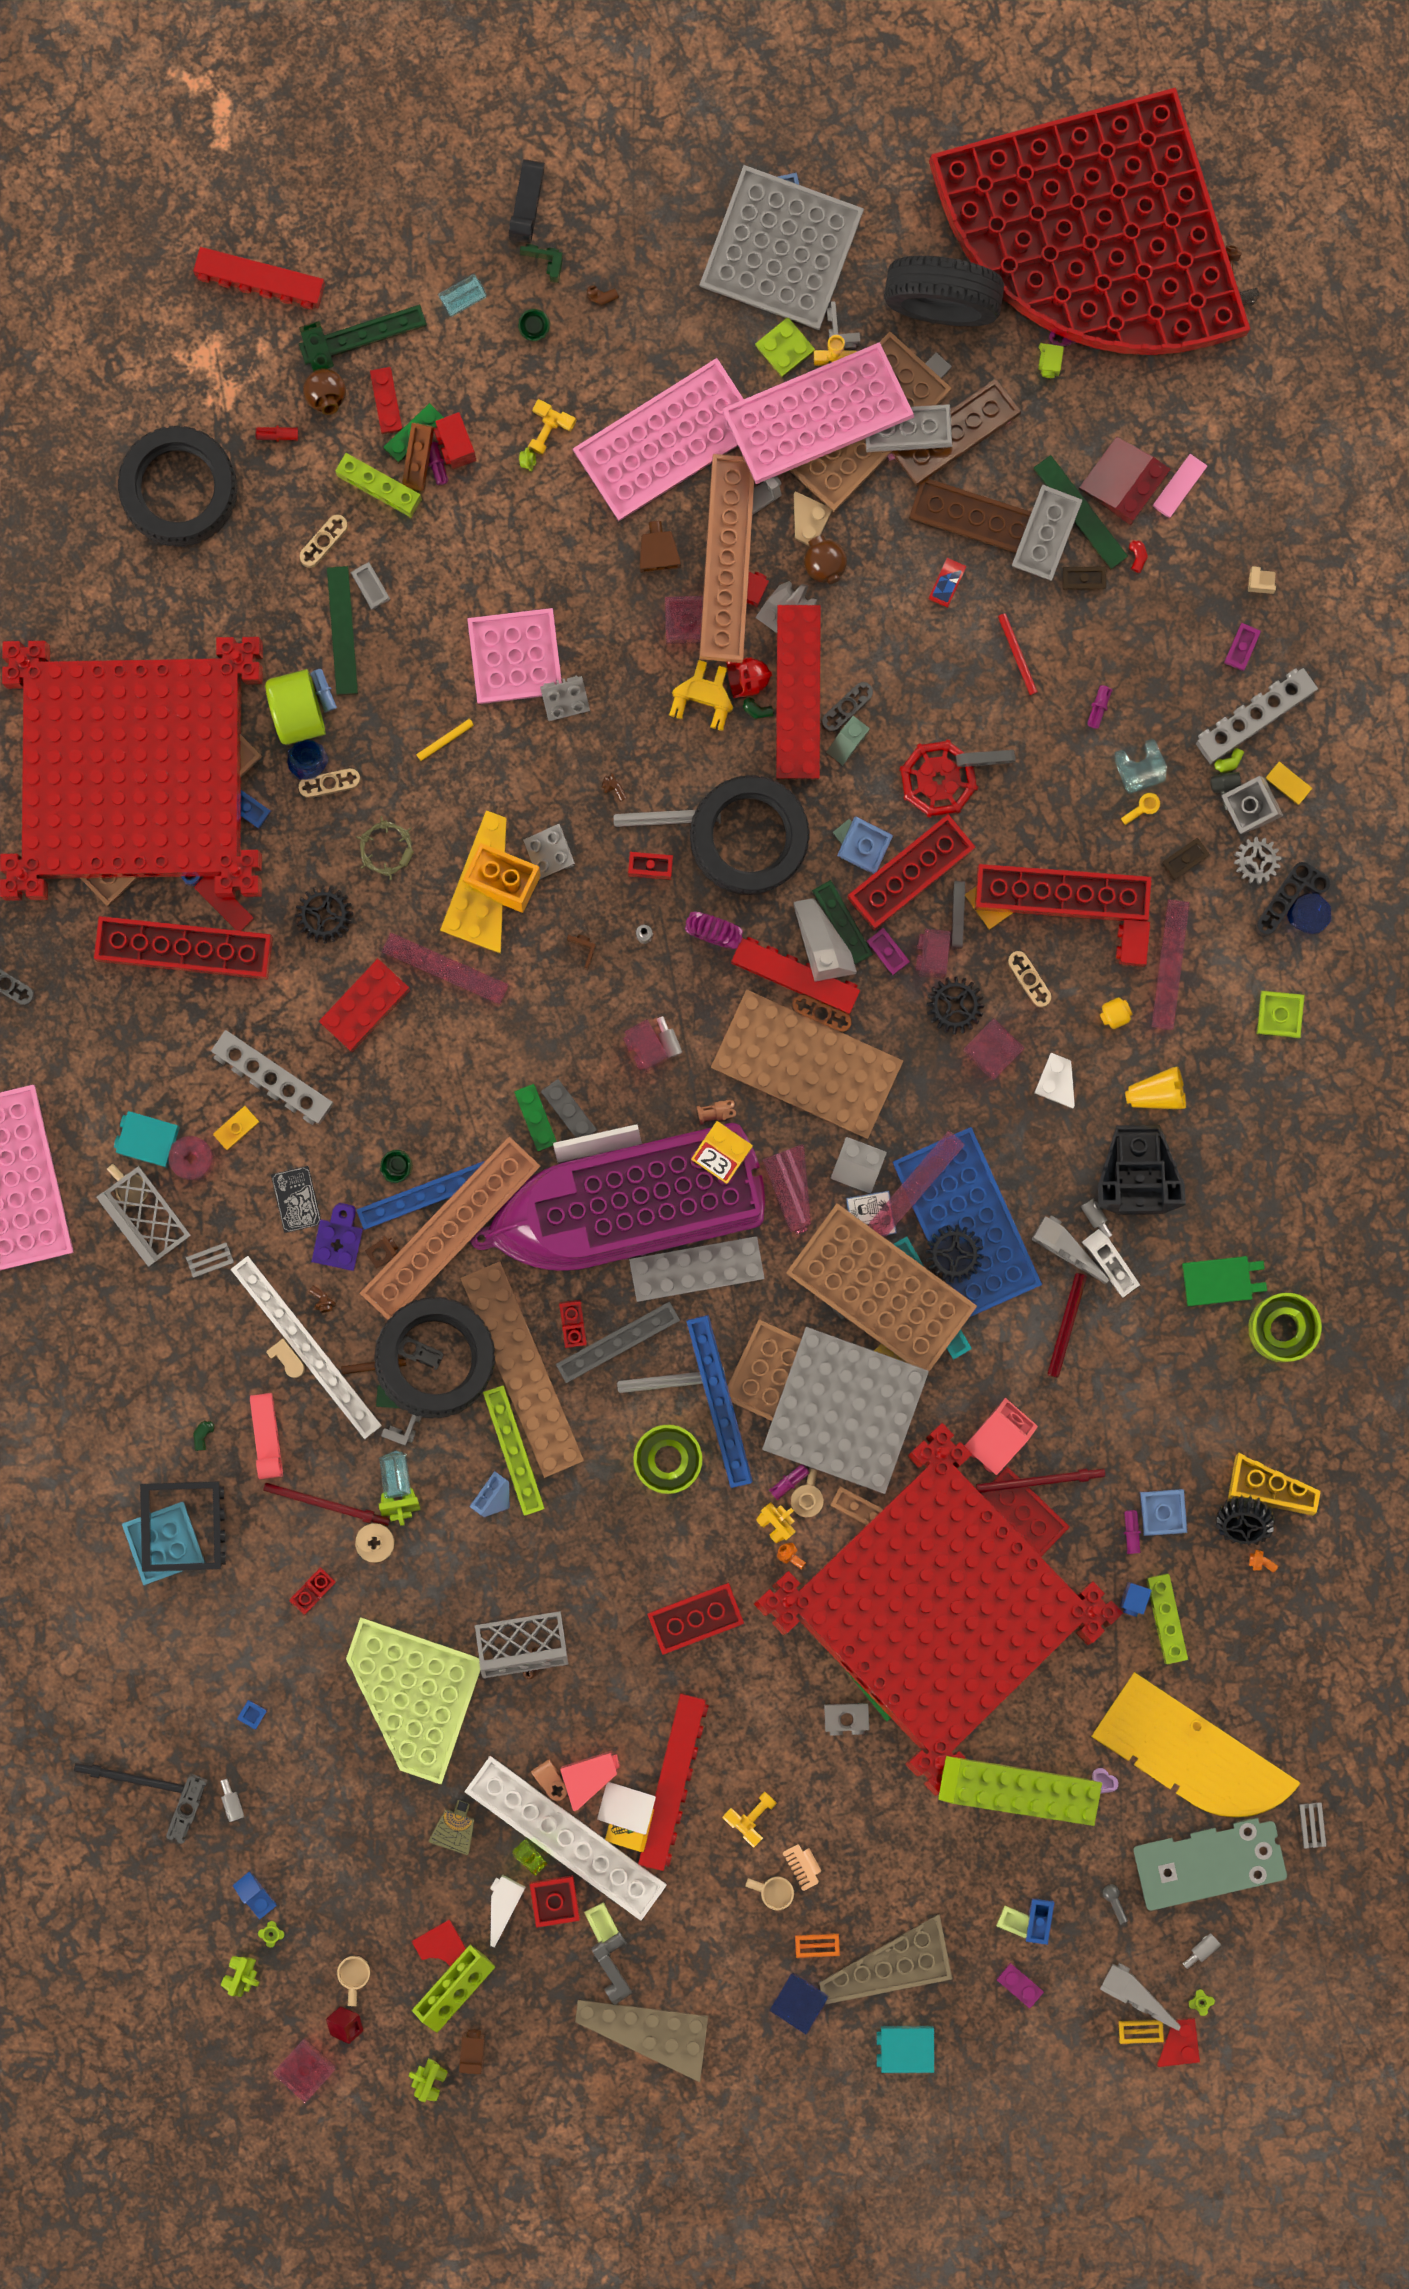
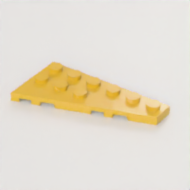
(472, 913)

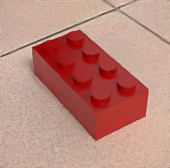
(364, 1005)
(695, 1618)

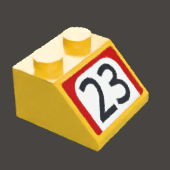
(722, 1152)

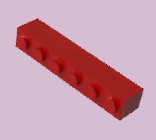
(259, 277)
(793, 975)

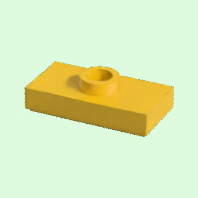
(236, 1128)

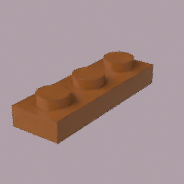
(418, 456)

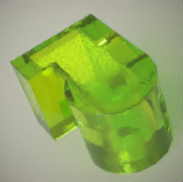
(529, 1857)

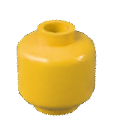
(1116, 1013)

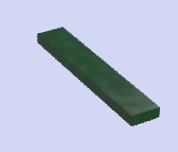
(372, 331)
(1086, 518)
(342, 630)

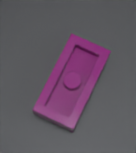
(1242, 646)
(888, 951)
(1020, 1985)

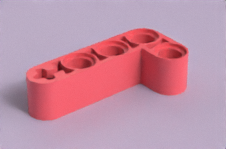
(266, 1436)

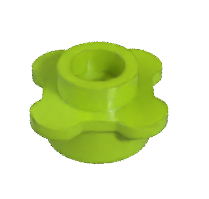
(527, 459)
(270, 1940)
(1195, 2002)

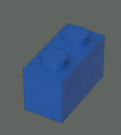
(1134, 1599)

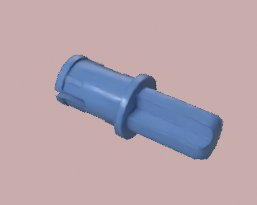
(323, 690)

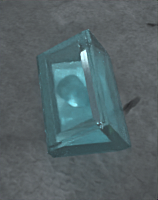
(462, 295)
(395, 1475)

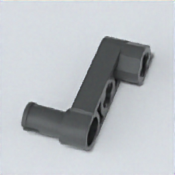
(619, 1988)

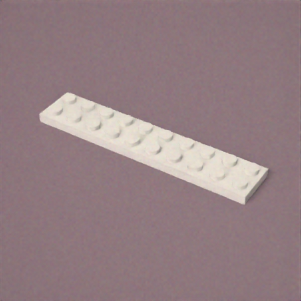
(565, 1838)

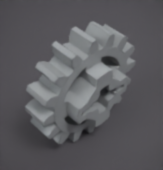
(1248, 860)

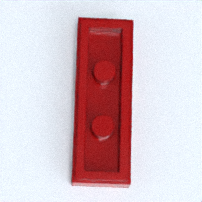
(227, 907)

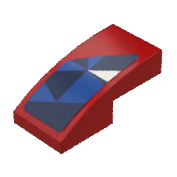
(947, 582)

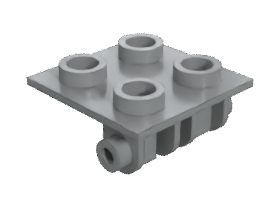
(565, 698)
(549, 851)

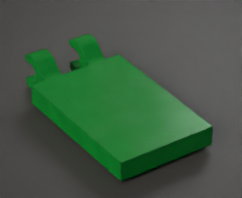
(1220, 1280)

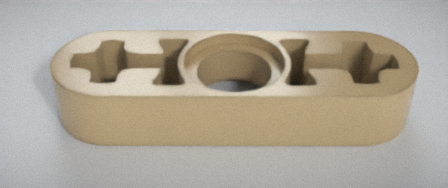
(322, 532)
(346, 786)
(1015, 969)

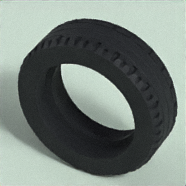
(944, 290)
(177, 439)
(782, 801)
(448, 1312)

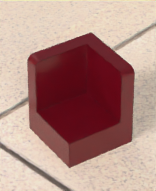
(344, 2025)

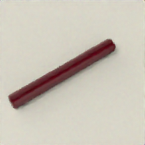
(1067, 1325)

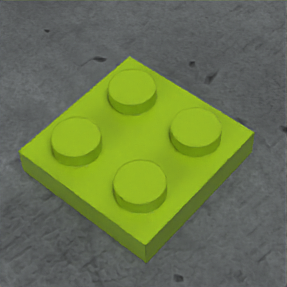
(785, 347)

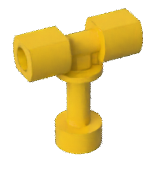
(835, 351)
(552, 420)
(745, 1823)

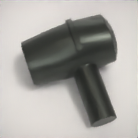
(1224, 783)

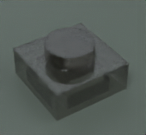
(1249, 297)

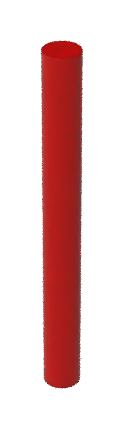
(1017, 654)

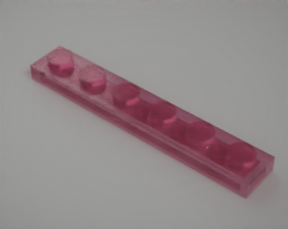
(1170, 964)
(445, 968)
(916, 1184)

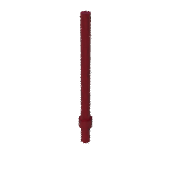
(1082, 1475)
(368, 1516)

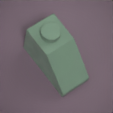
(848, 740)

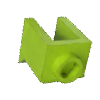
(1050, 360)

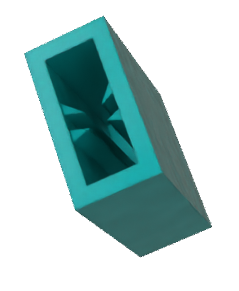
(146, 1139)
(906, 2049)

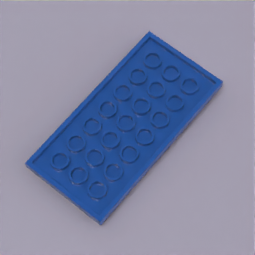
(971, 1198)

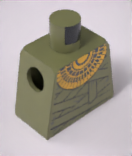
(454, 1829)

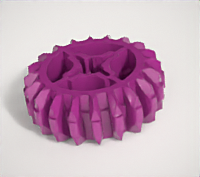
(713, 930)

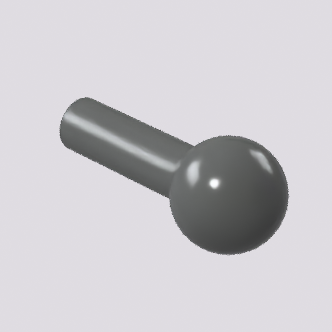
(1111, 1893)

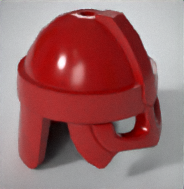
(747, 677)

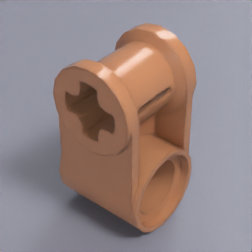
(548, 1777)

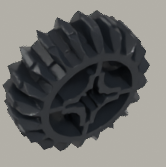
(321, 924)
(947, 999)
(969, 1255)
(1245, 1520)

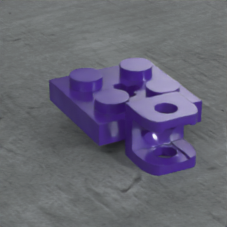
(342, 1229)

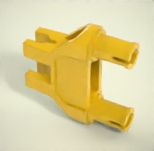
(703, 692)

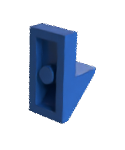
(254, 1895)
(1039, 1921)

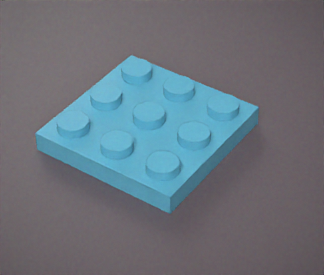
(171, 1541)

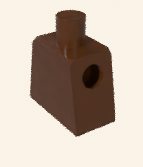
(658, 550)

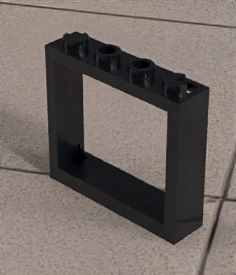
(218, 1516)

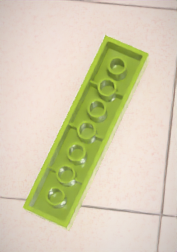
(1020, 1791)

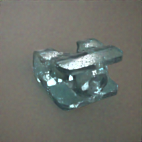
(1141, 774)

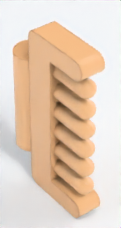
(807, 1861)

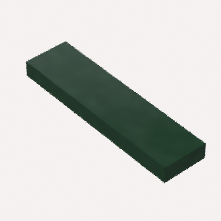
(842, 921)

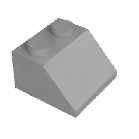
(1252, 805)
(858, 1165)

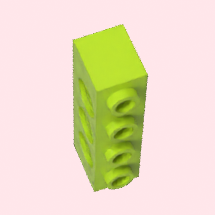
(378, 485)
(1167, 1619)
(453, 1988)

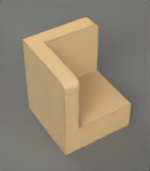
(1261, 581)

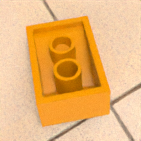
(502, 877)

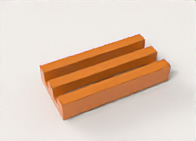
(817, 1945)

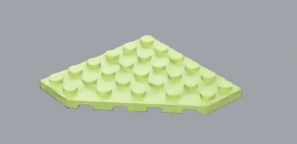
(414, 1694)

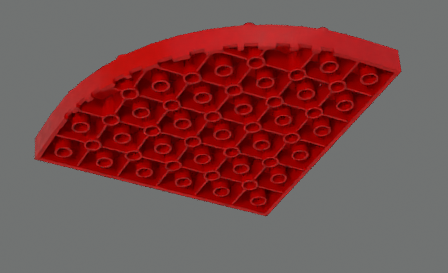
(1099, 228)

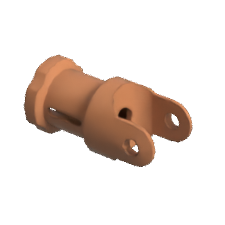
(718, 1111)

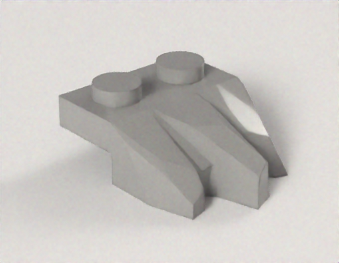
(783, 596)

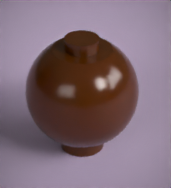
(324, 391)
(825, 560)

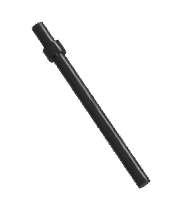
(97, 1771)

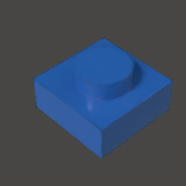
(252, 1714)

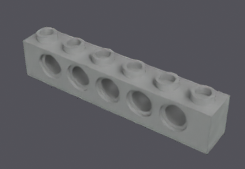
(1304, 688)
(229, 1042)

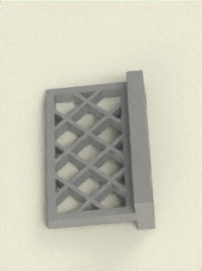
(129, 1229)
(521, 1662)

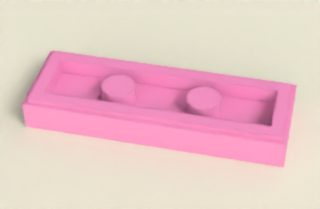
(1179, 486)

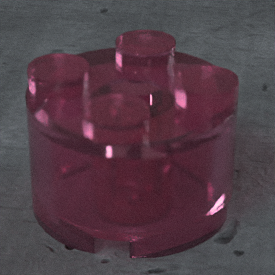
(182, 1167)

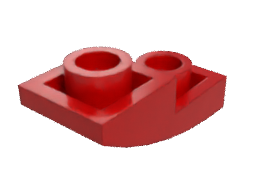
(572, 1323)
(312, 1591)

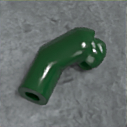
(755, 710)
(200, 1434)

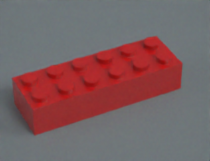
(911, 872)

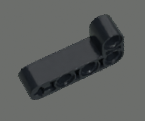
(527, 201)
(1286, 900)

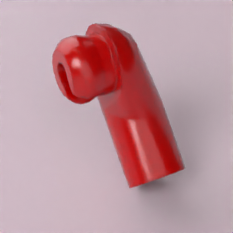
(1140, 553)

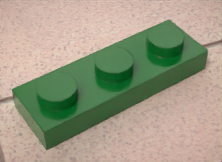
(398, 445)
(535, 1117)

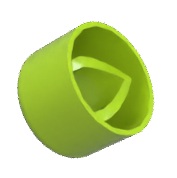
(294, 707)
(1307, 1327)
(645, 1459)

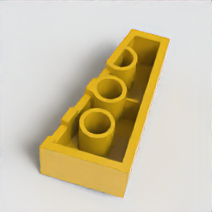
(1271, 1486)

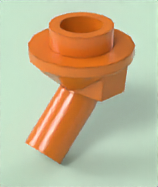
(787, 1553)
(1257, 1560)

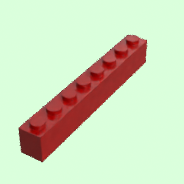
(672, 1780)

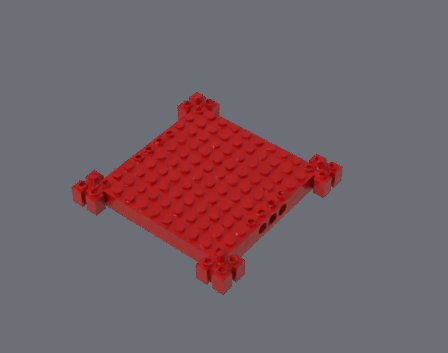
(131, 768)
(938, 1607)

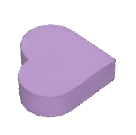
(1109, 1782)

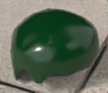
(534, 325)
(396, 1166)

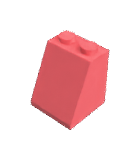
(1001, 1437)
(588, 1776)

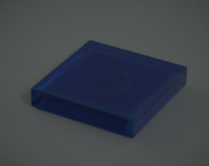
(799, 2003)

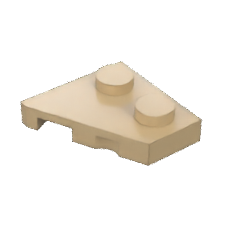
(809, 518)

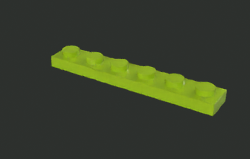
(513, 1450)

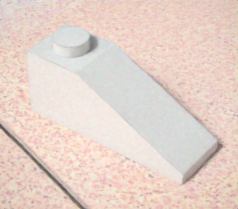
(1110, 1262)
(503, 1903)

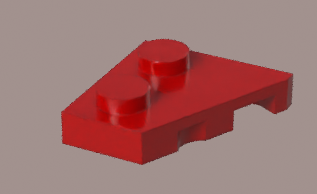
(1181, 2045)

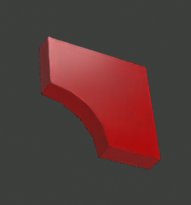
(440, 1943)

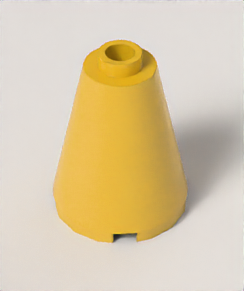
(1158, 1091)

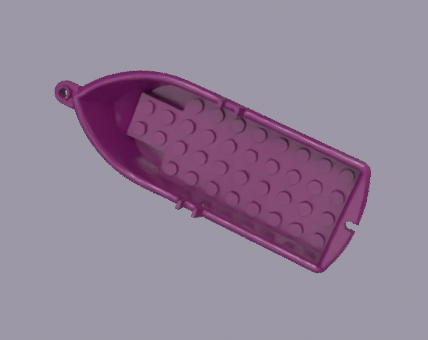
(624, 1205)

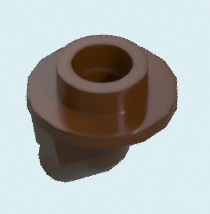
(1233, 254)
(609, 783)
(324, 1304)

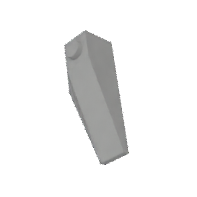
(824, 946)
(1060, 1242)
(1128, 1989)

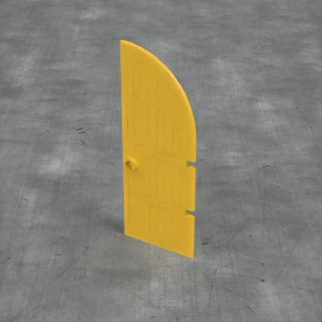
(1192, 1752)

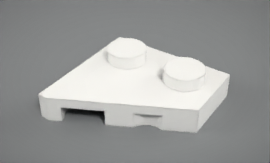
(1057, 1081)

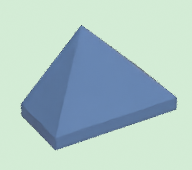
(493, 1496)

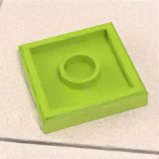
(1280, 1014)

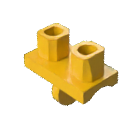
(780, 1520)

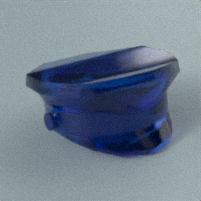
(307, 759)
(1310, 914)

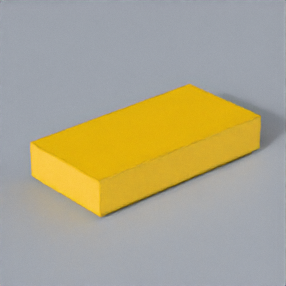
(1288, 783)

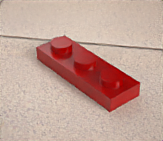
(386, 400)

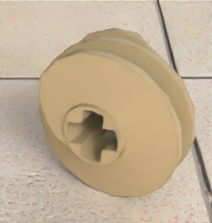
(382, 1551)

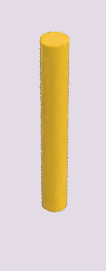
(445, 739)

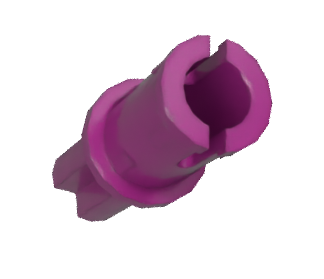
(437, 465)
(1099, 706)
(789, 1481)
(1132, 1532)

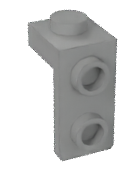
(851, 339)
(766, 493)

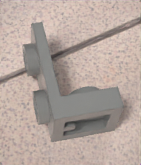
(395, 1434)

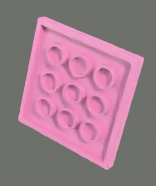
(513, 654)

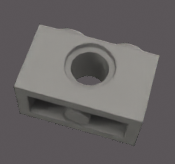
(833, 1715)

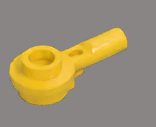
(1148, 804)

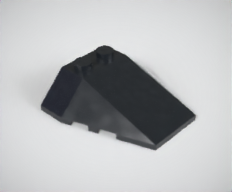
(1140, 1173)

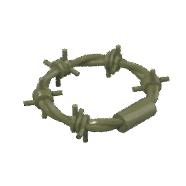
(405, 858)

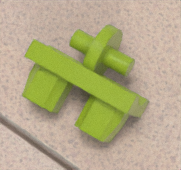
(399, 1509)
(243, 1978)
(424, 2079)

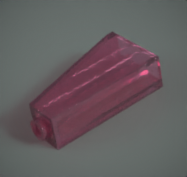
(790, 1186)

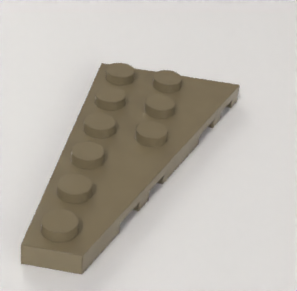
(903, 1963)
(661, 2035)

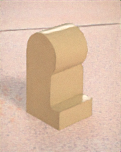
(293, 1365)

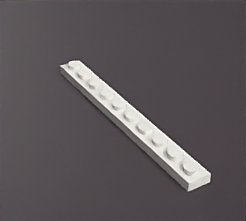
(306, 1347)

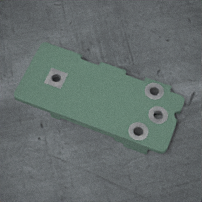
(1209, 1864)

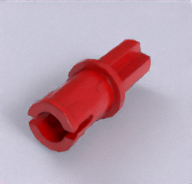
(277, 433)

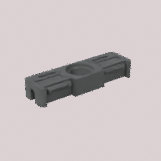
(958, 915)
(425, 1354)
(191, 1795)

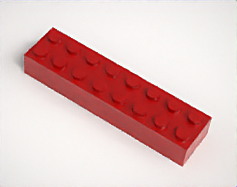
(798, 692)
(1062, 893)
(183, 947)

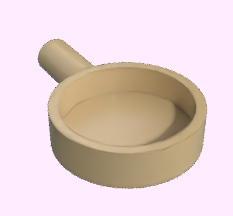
(136, 1181)
(807, 1499)
(775, 1892)
(353, 1975)

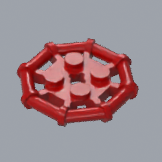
(929, 787)

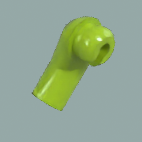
(1231, 763)

